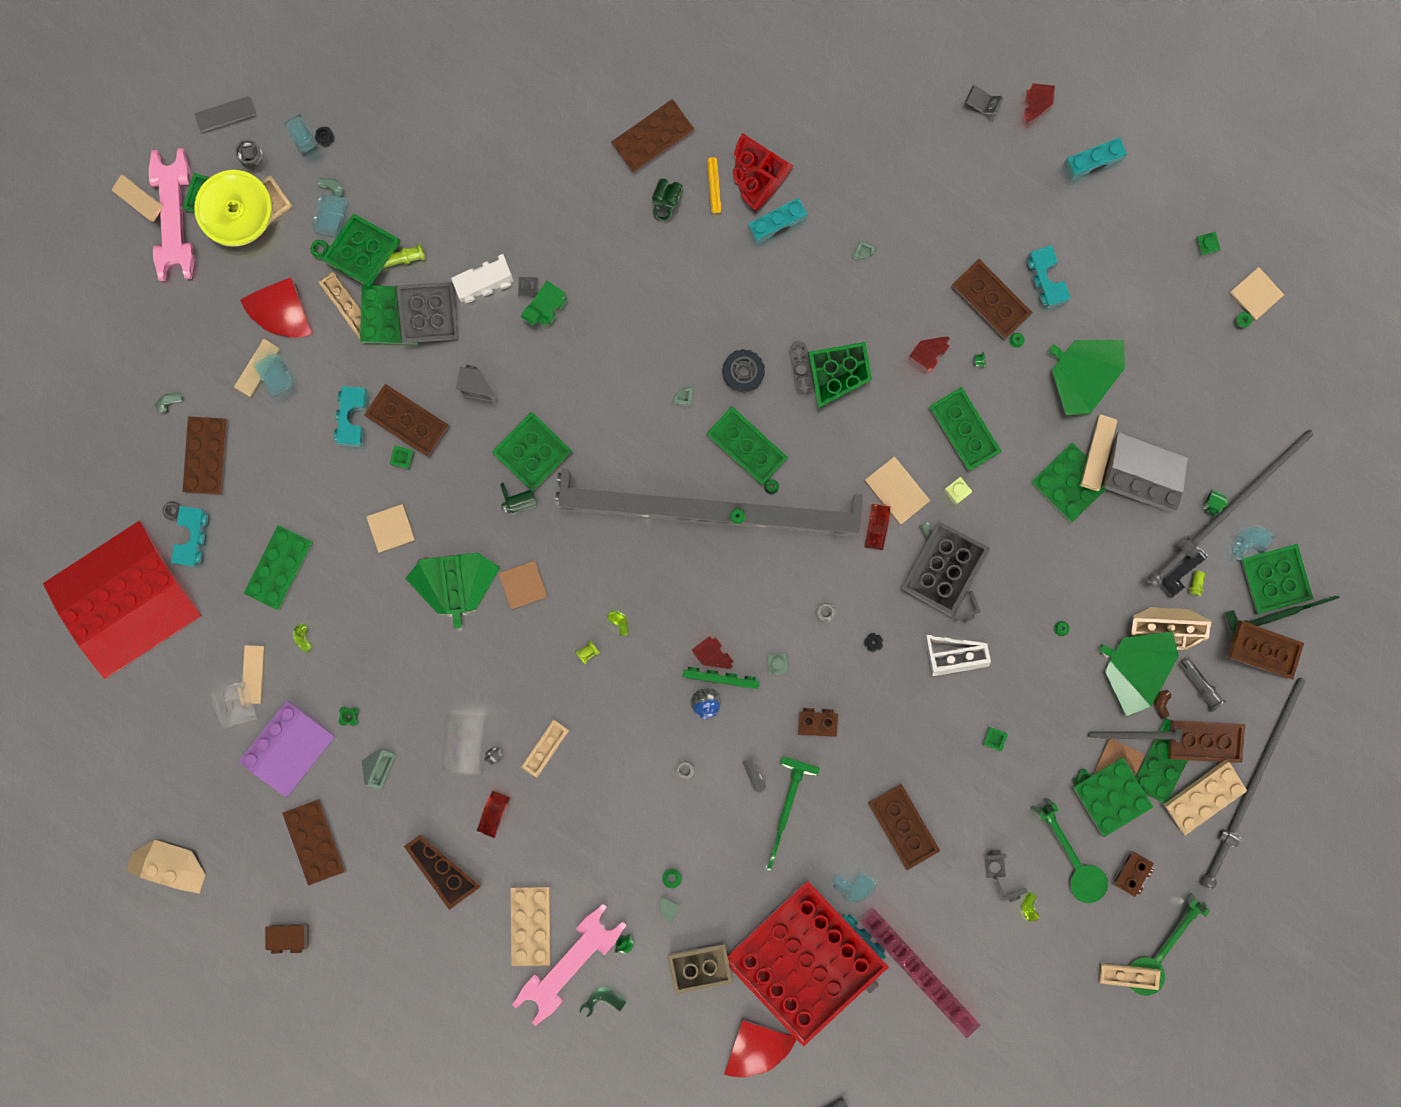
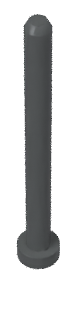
(1177, 735)

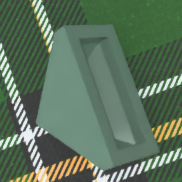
(377, 768)

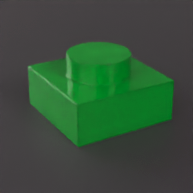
(1208, 243)
(401, 457)
(995, 739)

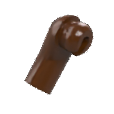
(1161, 702)

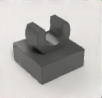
(528, 287)

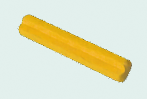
(714, 185)

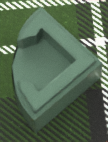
(864, 250)
(684, 397)
(668, 909)

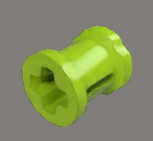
(587, 652)

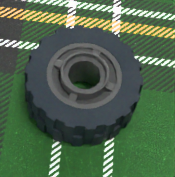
(735, 379)

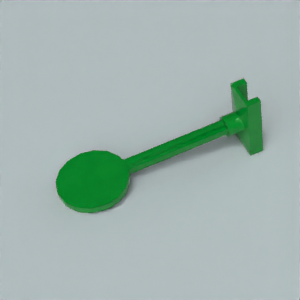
(798, 769)
(1087, 881)
(1155, 963)

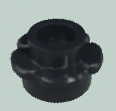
(323, 140)
(873, 637)

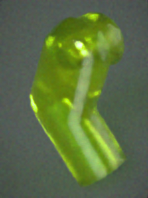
(620, 620)
(299, 637)
(1028, 908)

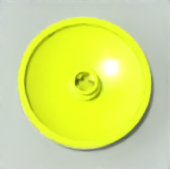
(233, 208)

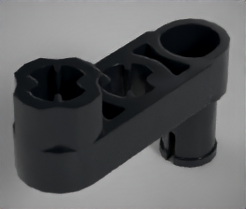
(1172, 582)

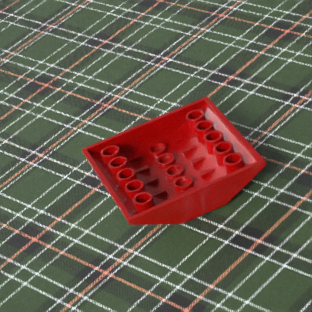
(121, 600)
(805, 963)

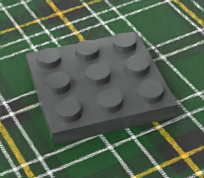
(426, 312)

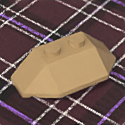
(1187, 626)
(167, 866)

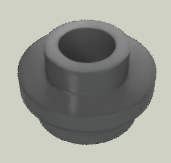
(166, 510)
(493, 755)

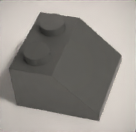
(473, 384)

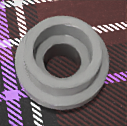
(830, 607)
(680, 775)

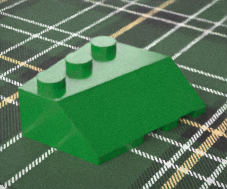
(838, 370)

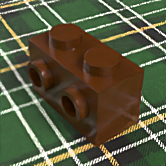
(817, 723)
(1133, 874)
(285, 938)

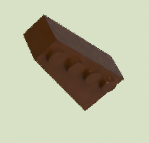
(444, 876)

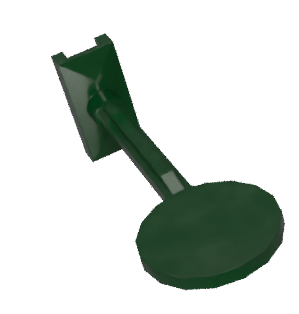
(1233, 619)

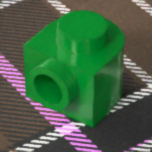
(1215, 502)

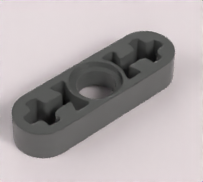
(808, 382)

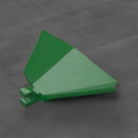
(1086, 372)
(453, 582)
(1140, 668)

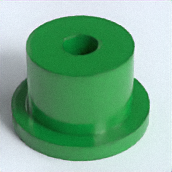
(1246, 317)
(1014, 343)
(980, 360)
(768, 489)
(734, 519)
(1057, 628)

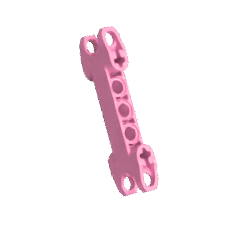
(169, 181)
(545, 991)

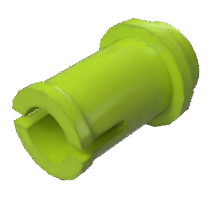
(1197, 583)

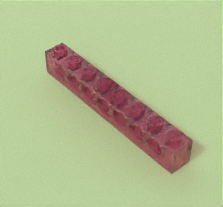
(919, 972)

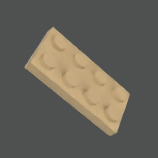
(1205, 797)
(530, 926)

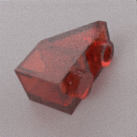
(1040, 101)
(927, 351)
(877, 526)
(710, 654)
(493, 814)

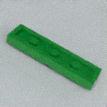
(728, 679)

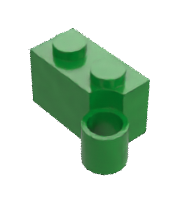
(544, 305)

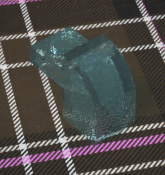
(300, 134)
(1253, 537)
(858, 891)

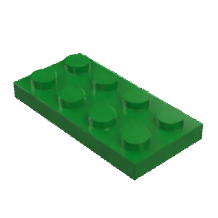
(965, 429)
(747, 445)
(278, 567)
(1157, 772)

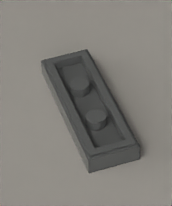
(224, 114)

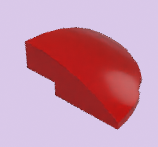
(758, 171)
(278, 310)
(757, 1050)

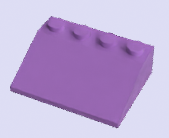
(286, 748)

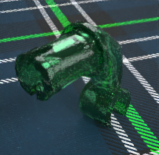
(604, 996)

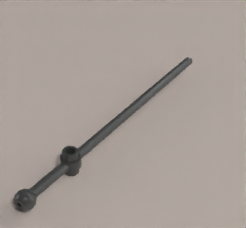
(1189, 547)
(1229, 837)

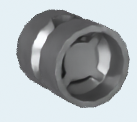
(249, 154)

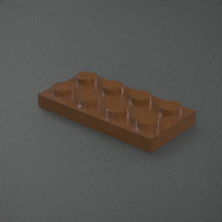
(652, 136)
(992, 299)
(406, 420)
(204, 455)
(1265, 649)
(1207, 741)
(904, 827)
(313, 842)

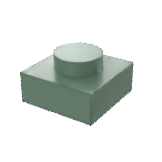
(777, 664)

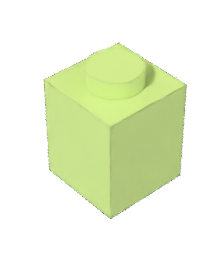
(957, 491)

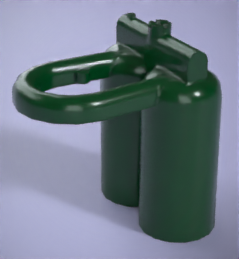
(666, 195)
(518, 502)

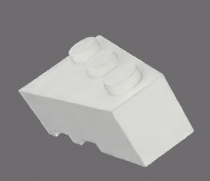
(483, 280)
(954, 656)

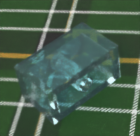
(330, 215)
(272, 374)

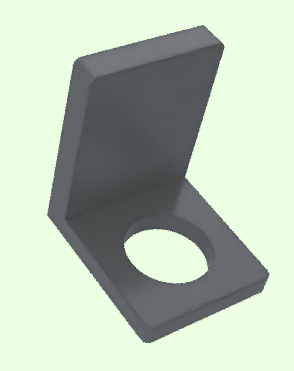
(983, 101)
(970, 616)
(995, 856)
(1013, 896)

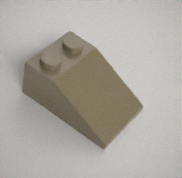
(699, 968)

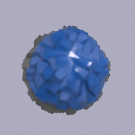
(706, 703)

